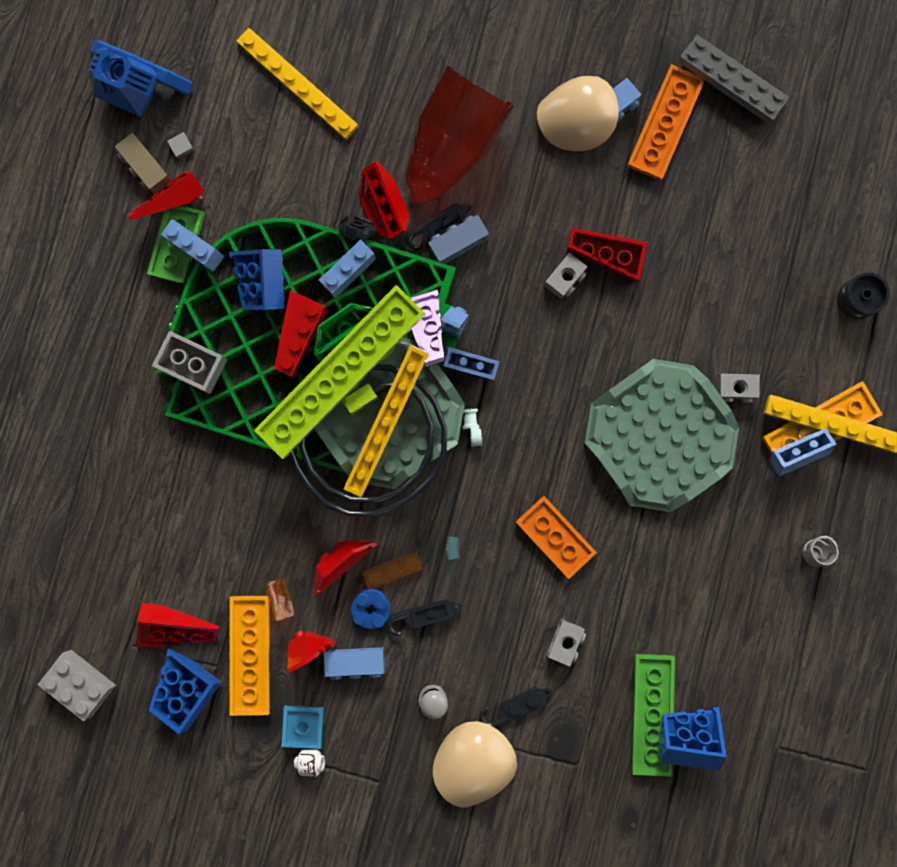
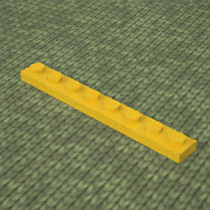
(297, 84)
(386, 420)
(834, 423)

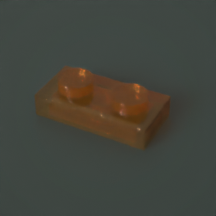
(279, 599)

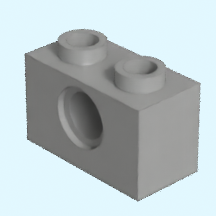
(570, 266)
(748, 383)
(566, 630)

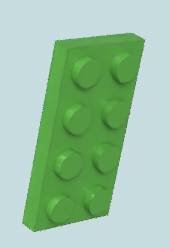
(168, 260)

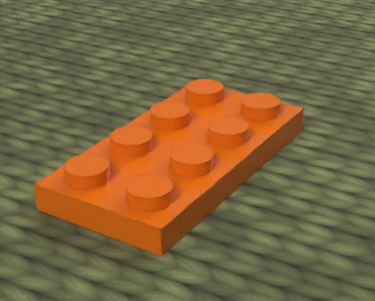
(556, 537)

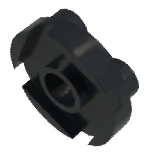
(359, 227)

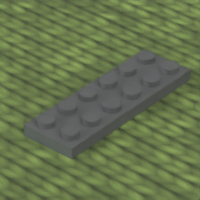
(733, 79)

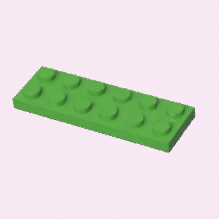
(651, 699)

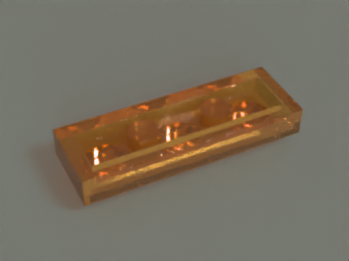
(392, 570)

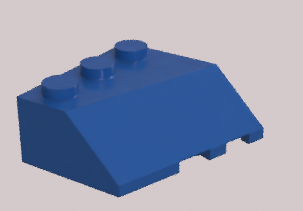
(259, 279)
(182, 692)
(693, 739)

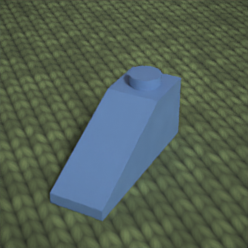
(454, 321)

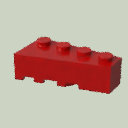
(611, 252)
(298, 333)

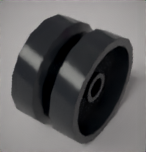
(863, 295)

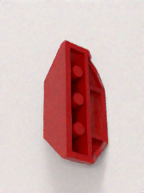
(383, 201)
(339, 561)

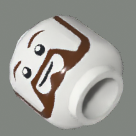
(309, 763)

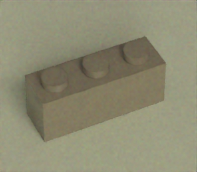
(142, 164)

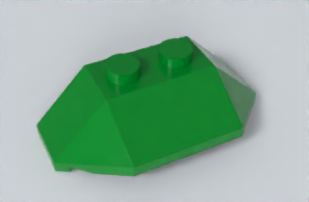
(337, 327)

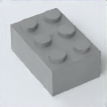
(189, 362)
(76, 685)

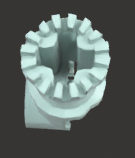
(470, 422)

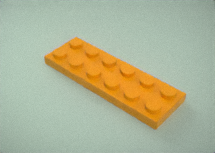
(852, 403)
(249, 655)

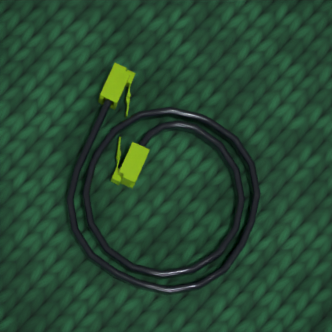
(354, 403)

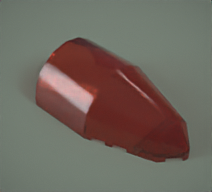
(453, 135)

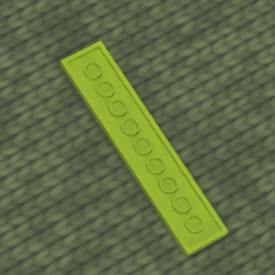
(339, 372)

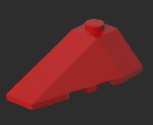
(179, 191)
(165, 625)
(306, 647)

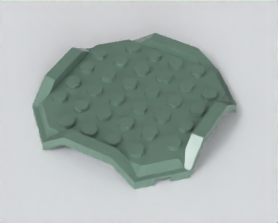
(663, 435)
(407, 445)

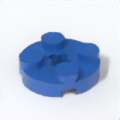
(376, 618)

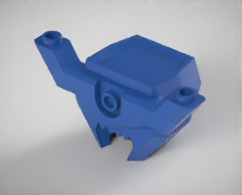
(128, 79)

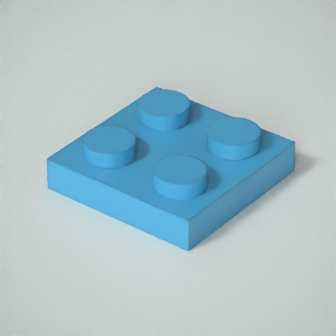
(302, 727)

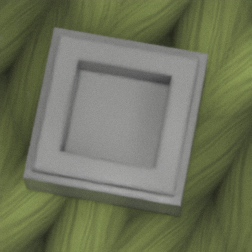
(180, 145)

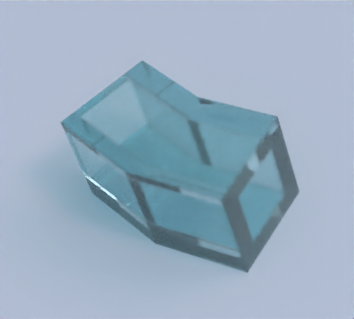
(452, 547)

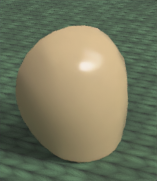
(579, 114)
(473, 764)

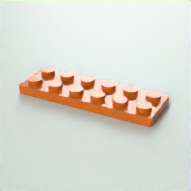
(666, 122)

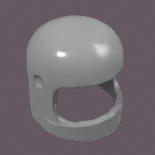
(825, 553)
(433, 703)

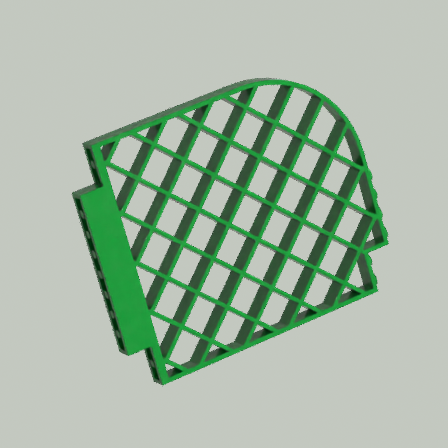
(188, 302)

